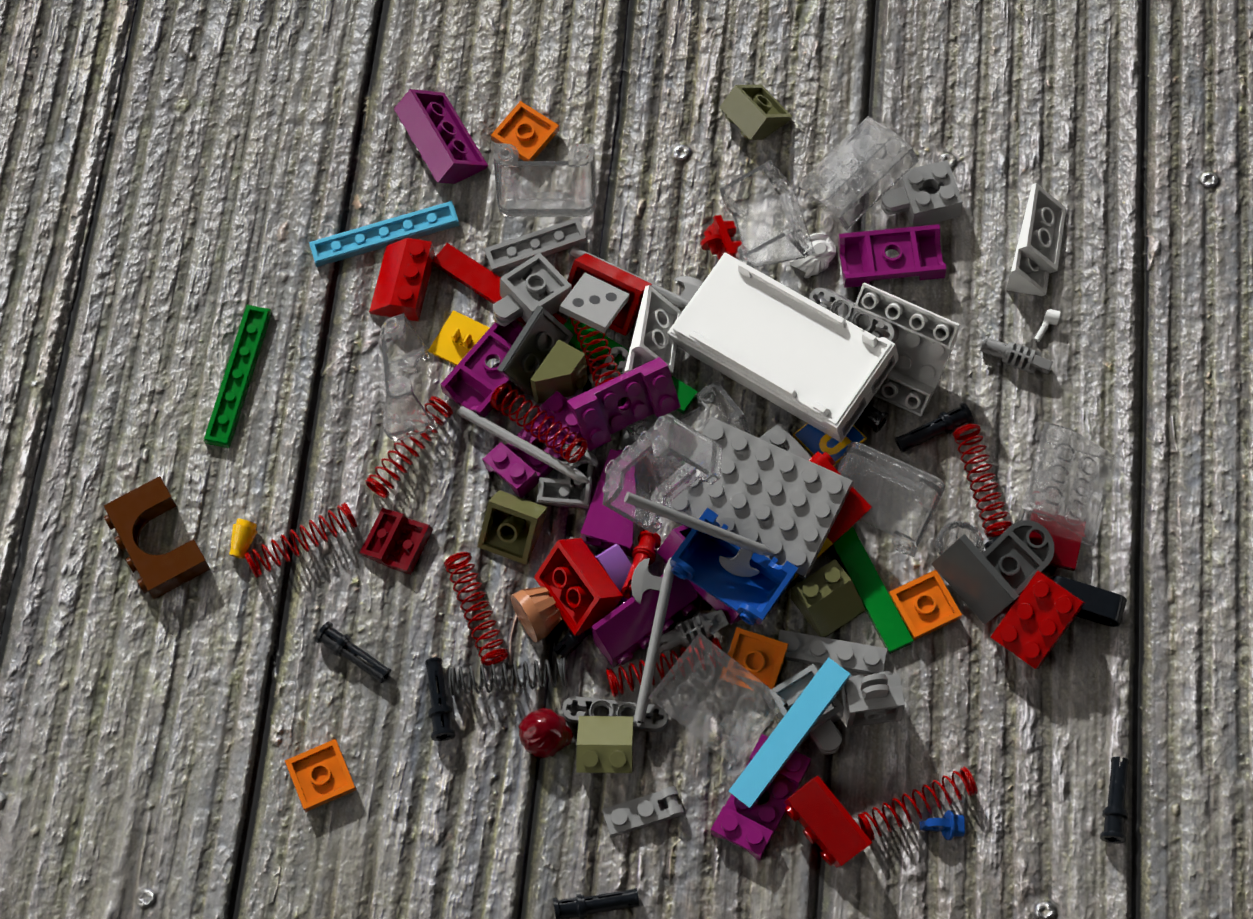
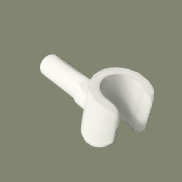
(1051, 317)

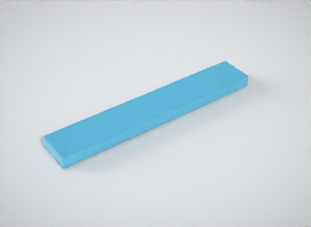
(384, 233)
(790, 733)

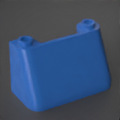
(749, 596)

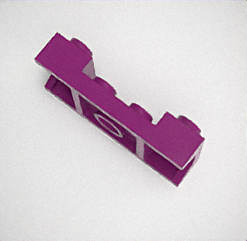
(865, 257)
(472, 380)
(648, 393)
(521, 469)
(756, 826)

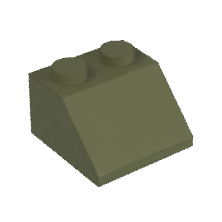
(754, 111)
(560, 371)
(511, 526)
(827, 599)
(605, 744)

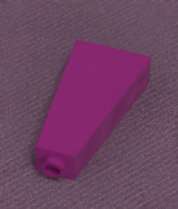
(604, 526)

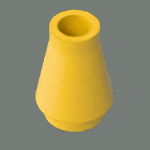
(242, 536)

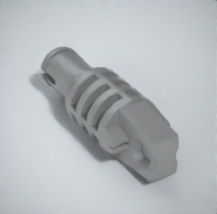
(1017, 356)
(688, 630)

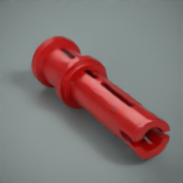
(646, 549)

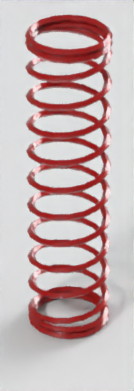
(594, 351)
(568, 450)
(377, 487)
(999, 525)
(257, 572)
(503, 653)
(613, 680)
(964, 774)

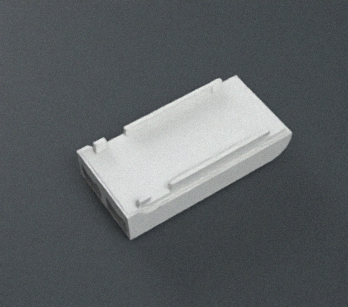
(784, 346)

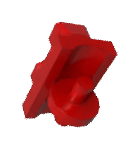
(718, 238)

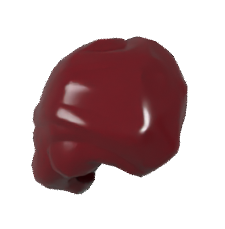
(544, 733)

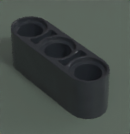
(1100, 604)

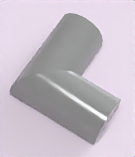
(566, 491)

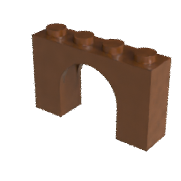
(157, 572)

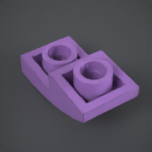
(616, 566)

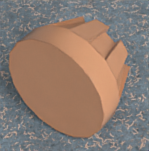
(536, 612)

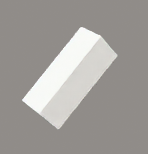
(1038, 243)
(651, 330)

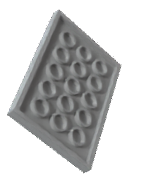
(768, 496)

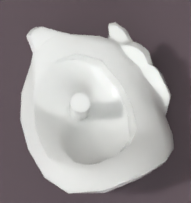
(819, 261)

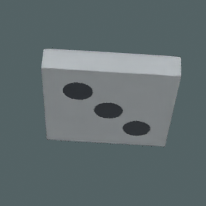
(594, 302)

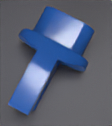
(949, 825)

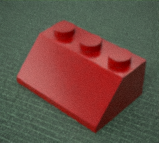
(617, 278)
(403, 279)
(578, 584)
(826, 822)

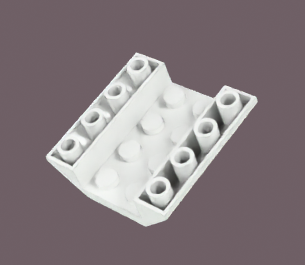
(921, 347)

